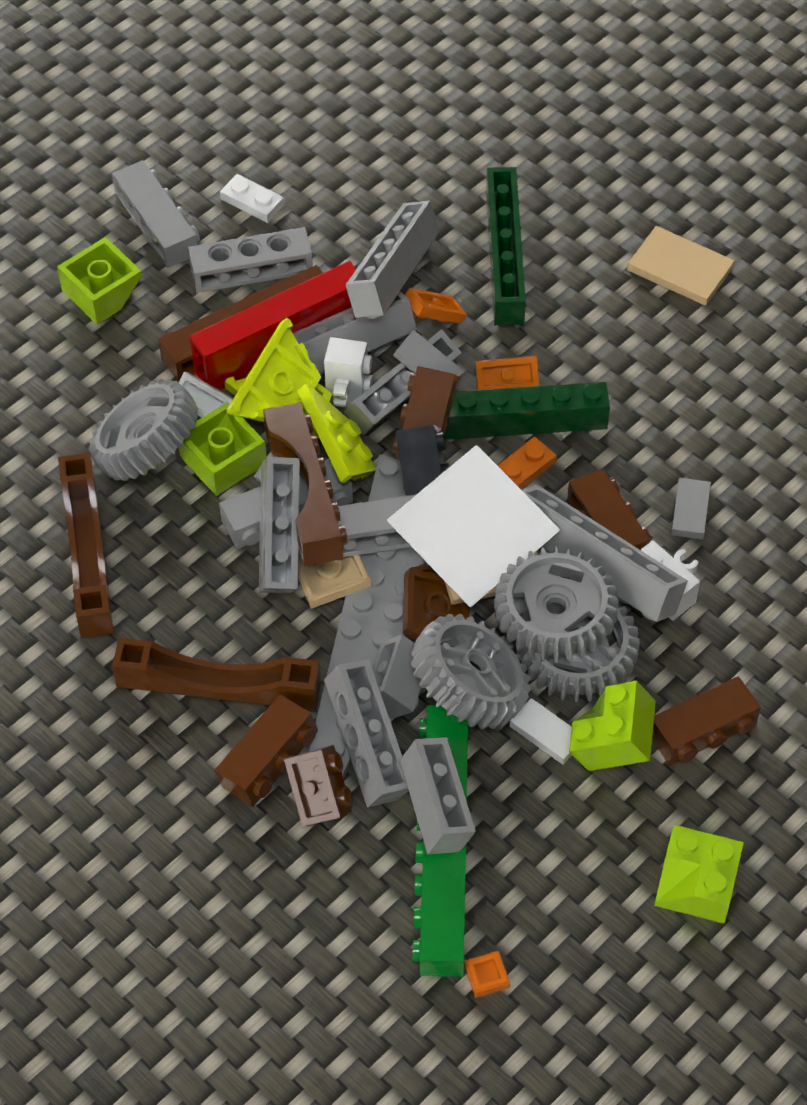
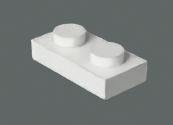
(252, 198)

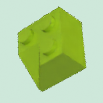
(99, 279)
(223, 450)
(615, 729)
(699, 874)

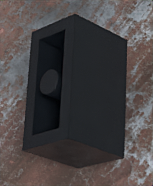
(420, 456)

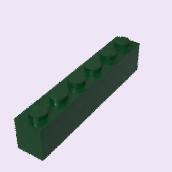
(505, 246)
(529, 410)

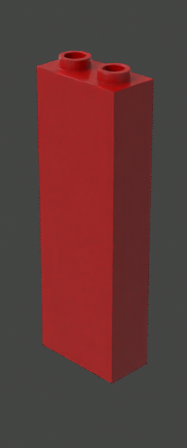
(237, 342)

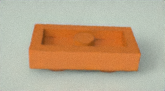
(435, 306)
(507, 373)
(528, 462)

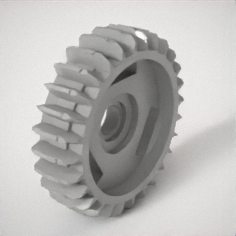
(143, 429)
(542, 583)
(596, 669)
(482, 696)

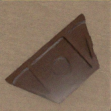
(426, 600)

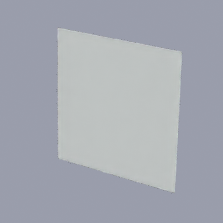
(472, 525)

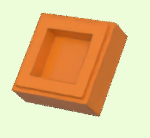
(486, 974)

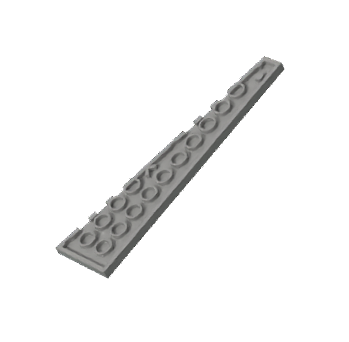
(371, 613)

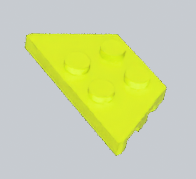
(275, 376)
(339, 437)

